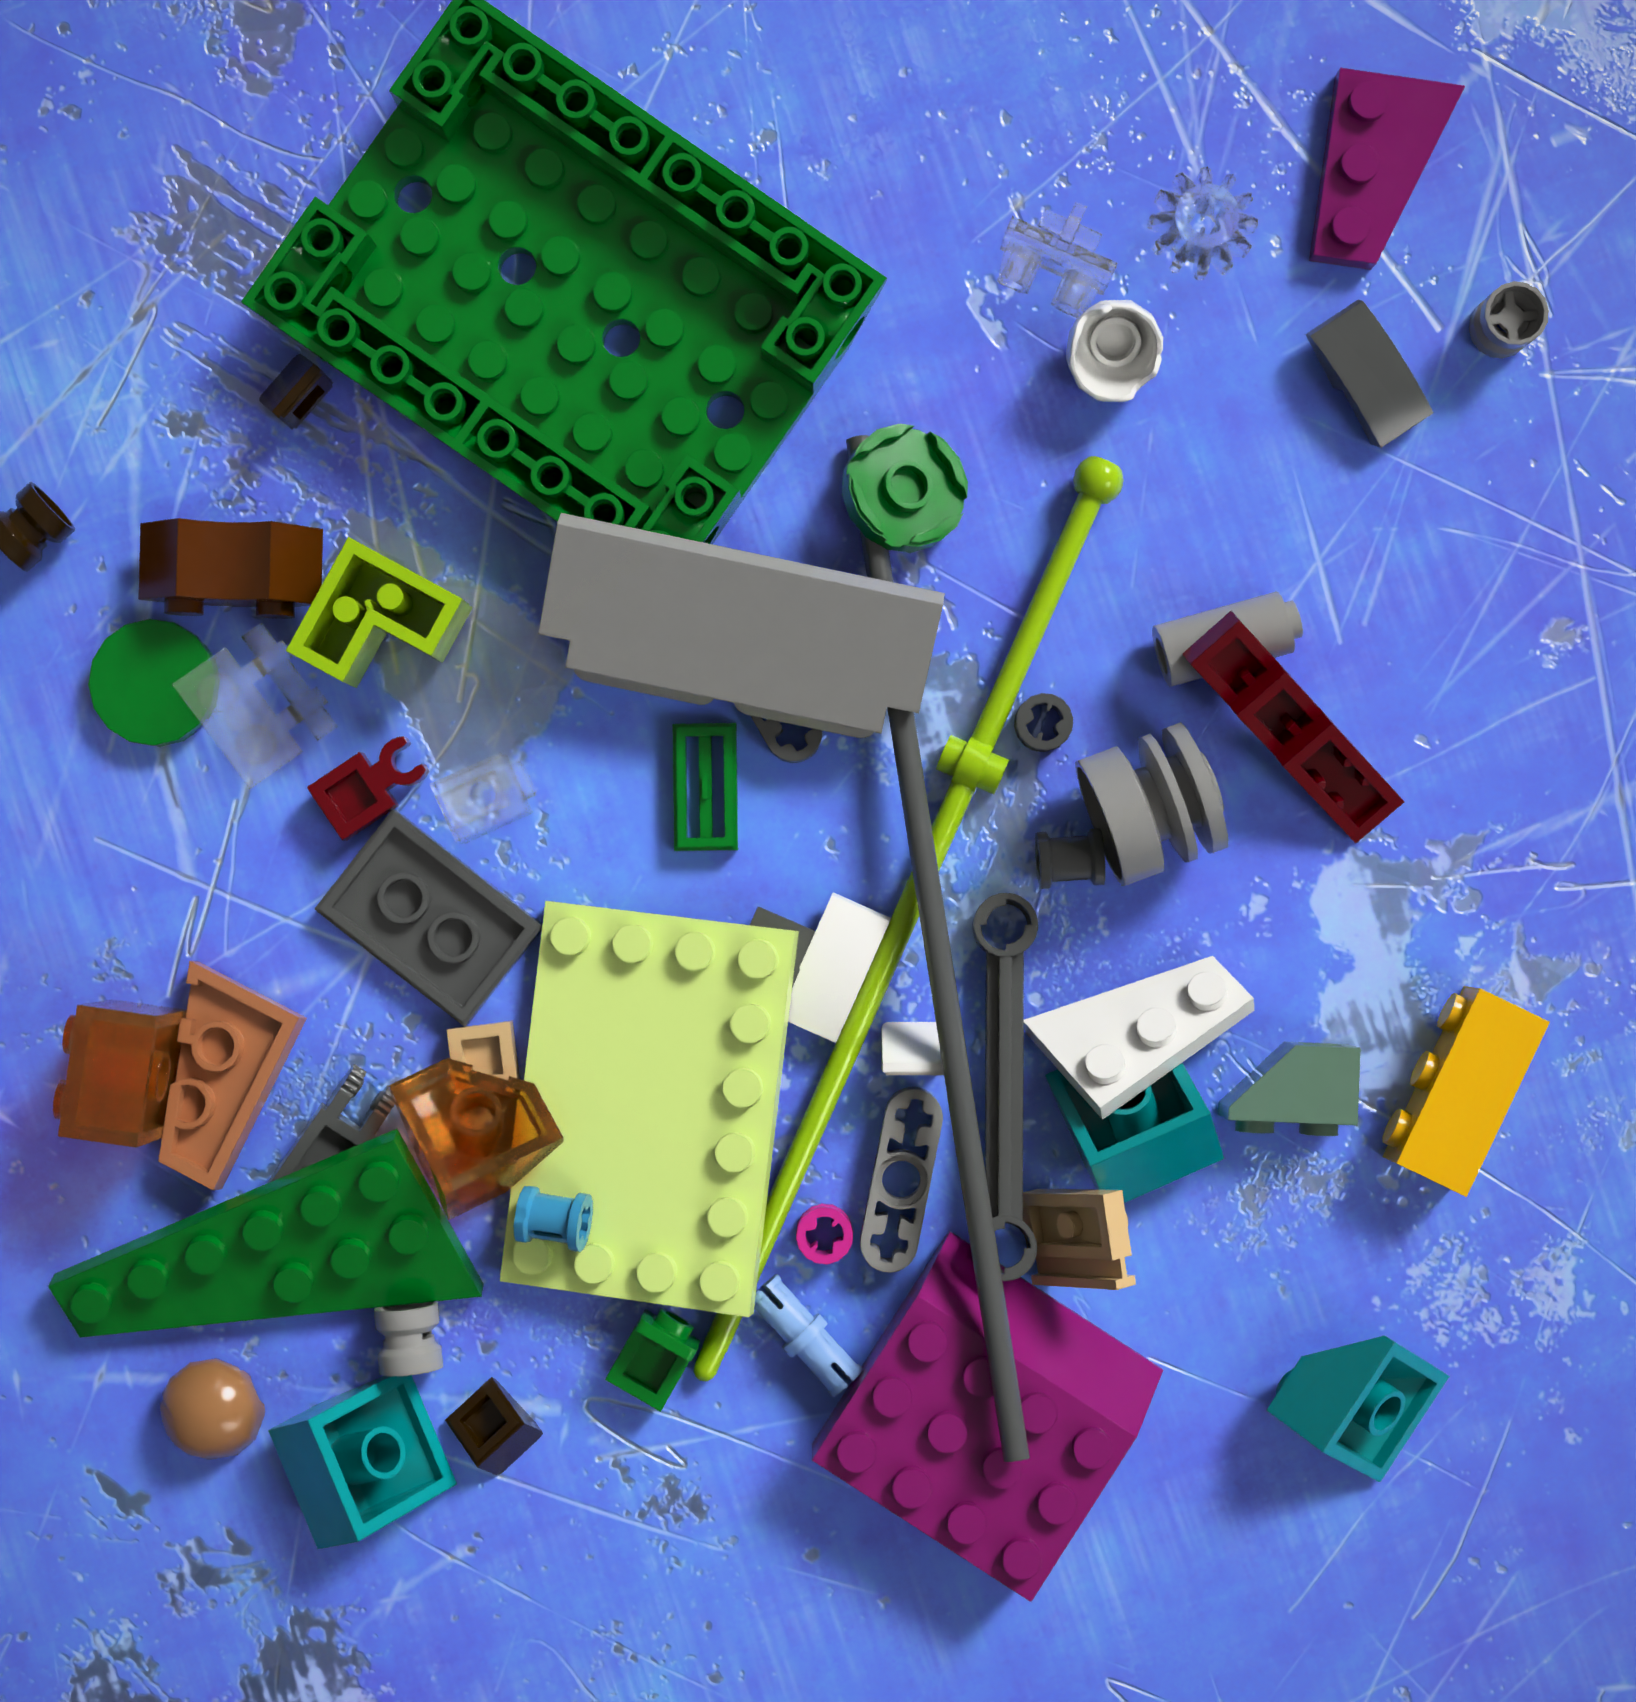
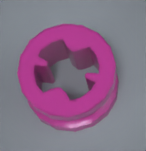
(840, 1245)

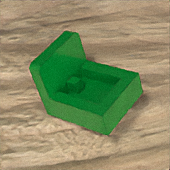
(654, 1357)

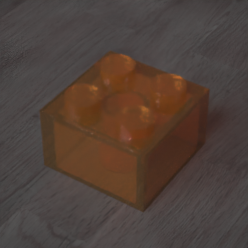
(118, 1072)

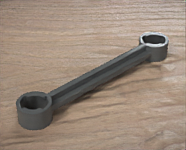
(1006, 1074)

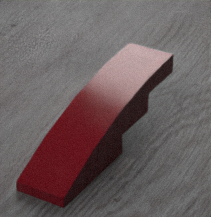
(1292, 727)

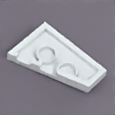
(1139, 1032)

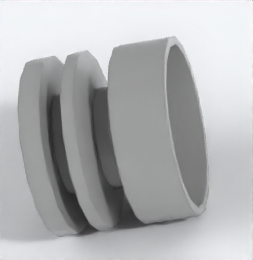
(1154, 803)

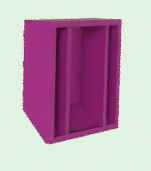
(926, 1431)

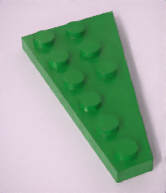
(312, 1242)

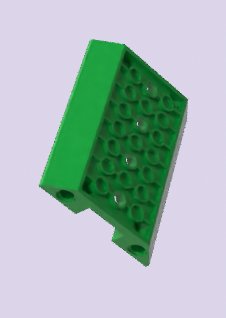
(621, 233)

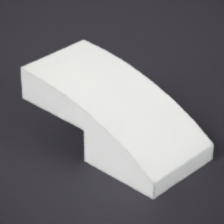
(835, 966)

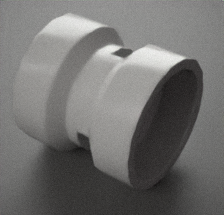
(1521, 314)
(408, 1340)

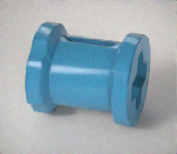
(553, 1218)

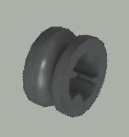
(1061, 729)

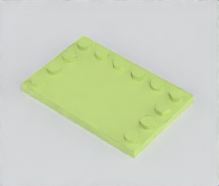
(666, 1083)

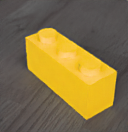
(1463, 1088)

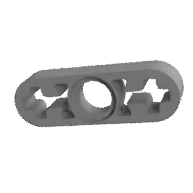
(876, 1222)

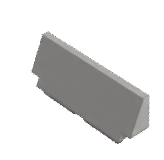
(737, 627)

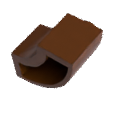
(229, 565)

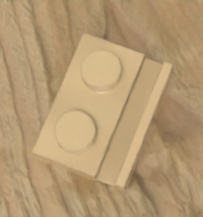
(1079, 1237)

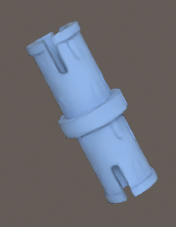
(805, 1336)

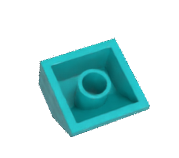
(1145, 1141)
(362, 1459)

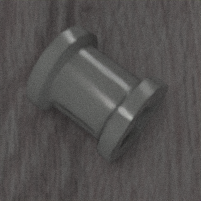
(1070, 858)

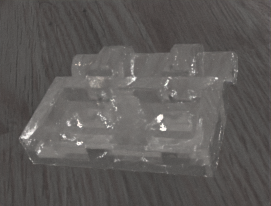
(239, 717)

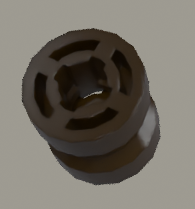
(30, 525)

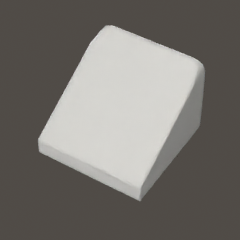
(910, 1049)

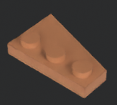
(225, 1071)

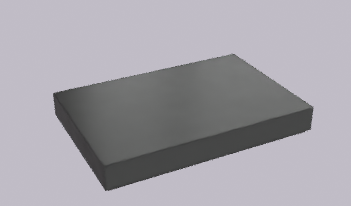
(429, 917)

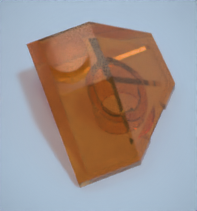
(473, 1131)

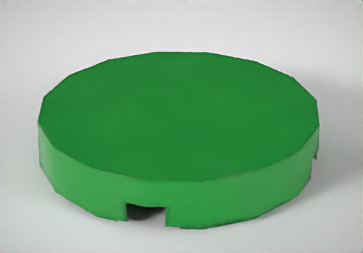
(904, 488)
(135, 679)

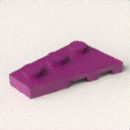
(1372, 160)

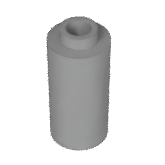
(1266, 616)

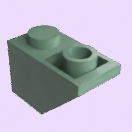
(1298, 1085)

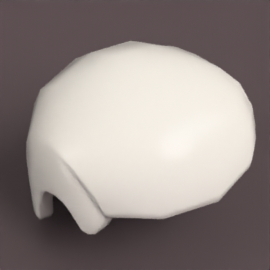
(1114, 350)

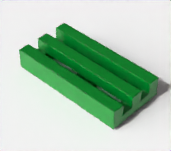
(705, 732)

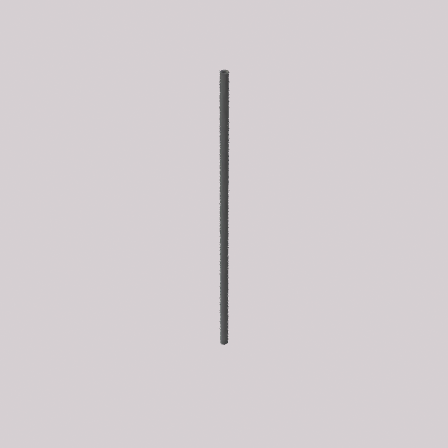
(954, 1056)

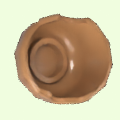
(211, 1409)

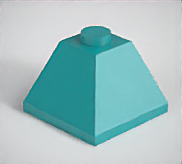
(1358, 1401)

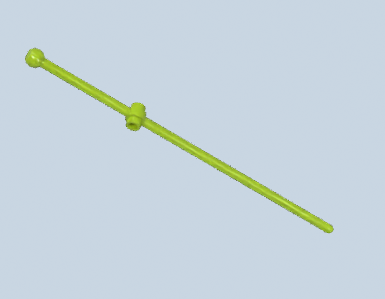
(971, 767)

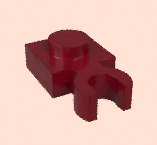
(359, 792)

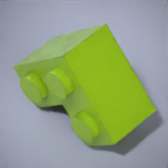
(366, 600)

